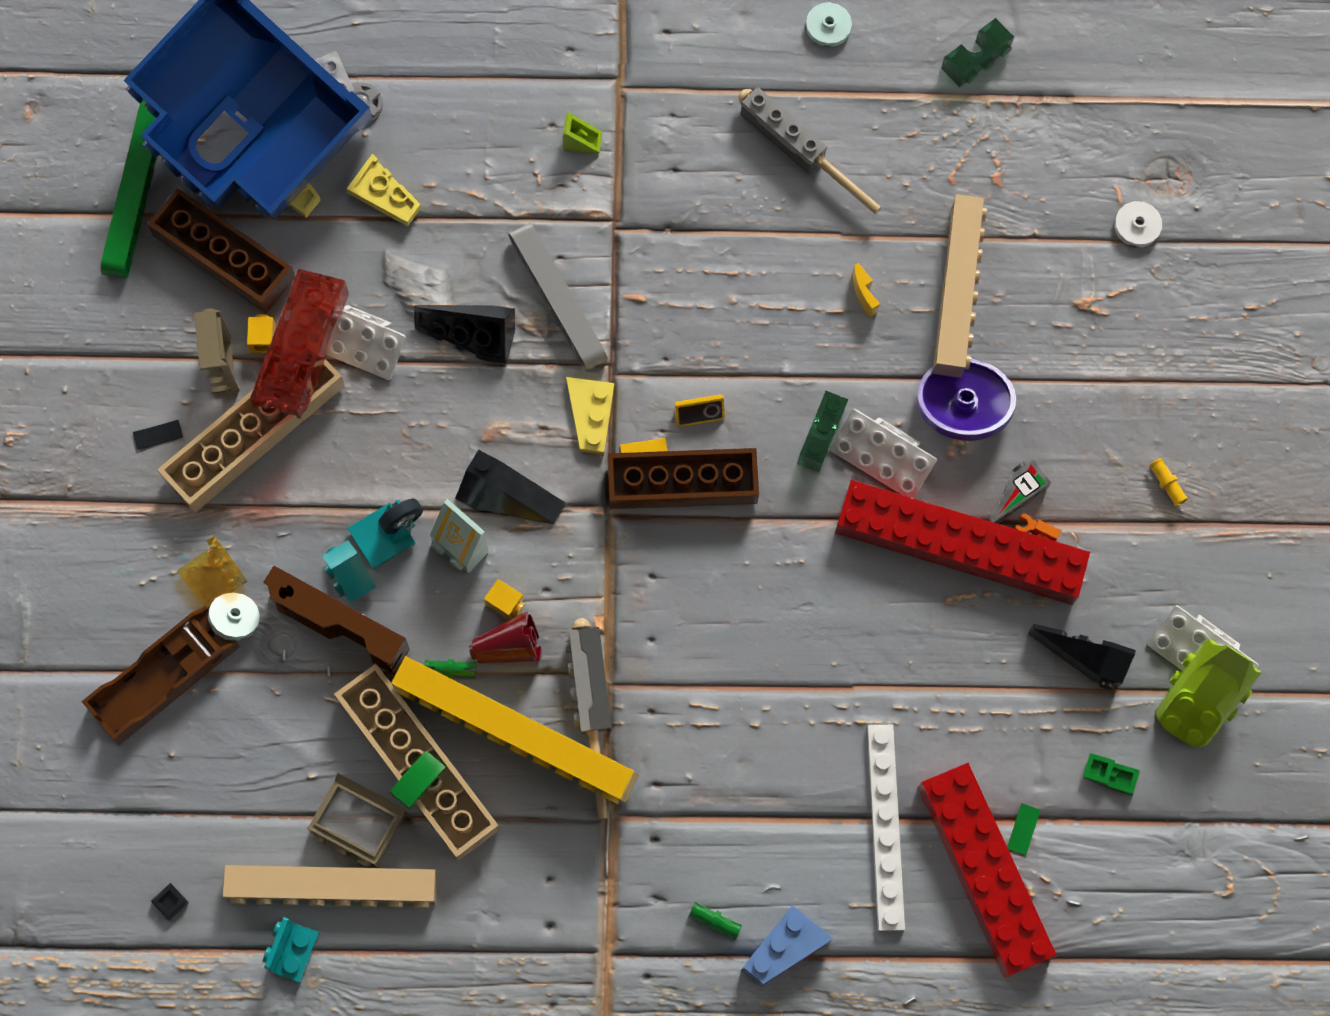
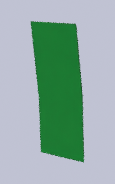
(1023, 829)

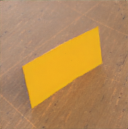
(645, 446)

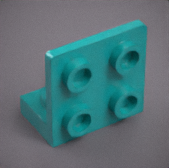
(290, 950)

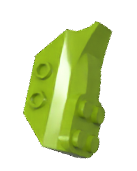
(1206, 693)

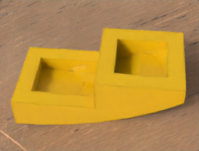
(862, 284)

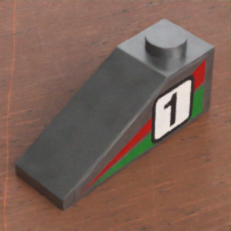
(1022, 488)

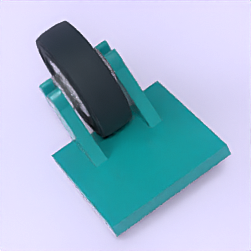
(386, 531)

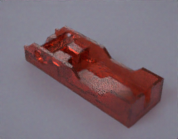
(286, 376)

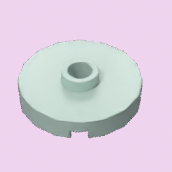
(827, 34)
(229, 626)

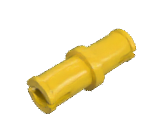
(1168, 482)

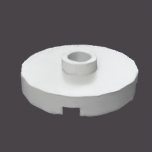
(1132, 233)

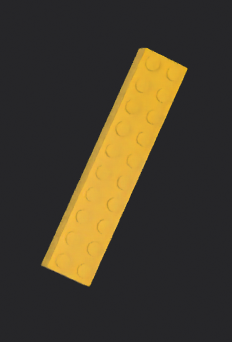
(515, 729)

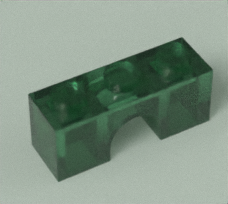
(964, 65)
(822, 431)

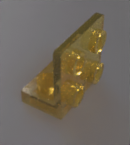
(212, 574)

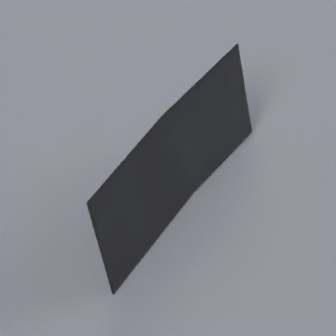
(158, 434)

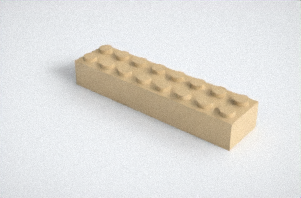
(236, 443)
(399, 742)

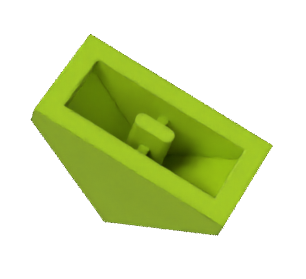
(580, 135)

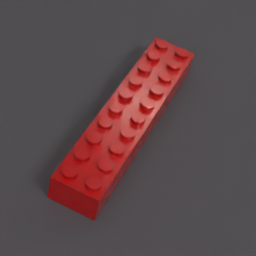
(963, 542)

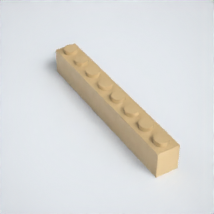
(958, 286)
(330, 885)

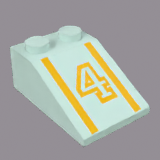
(458, 538)

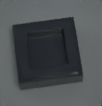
(169, 901)

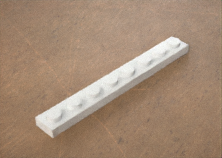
(885, 828)

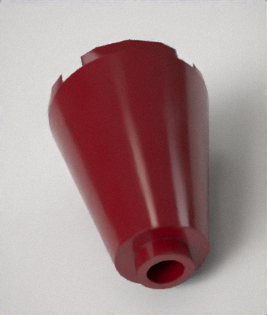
(508, 642)

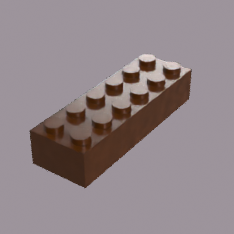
(221, 250)
(683, 478)

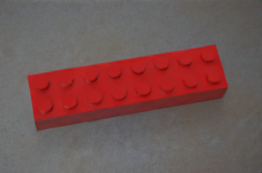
(986, 870)

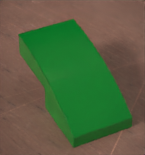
(1110, 774)
(417, 780)

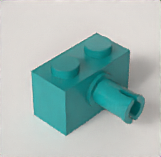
(348, 570)

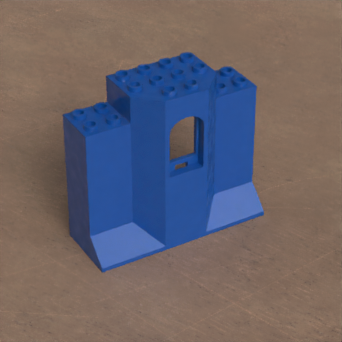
(241, 61)

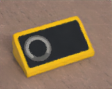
(699, 410)

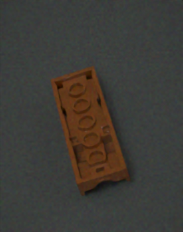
(335, 619)
(159, 676)

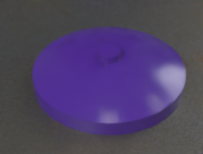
(967, 406)

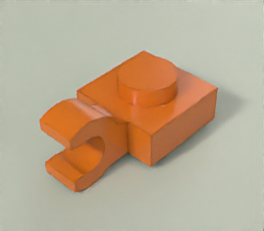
(1038, 528)

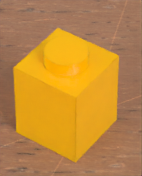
(260, 333)
(504, 600)

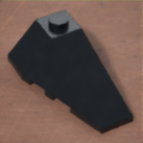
(473, 328)
(502, 490)
(1101, 663)

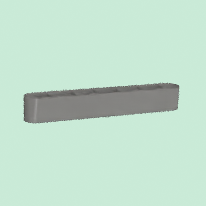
(558, 297)

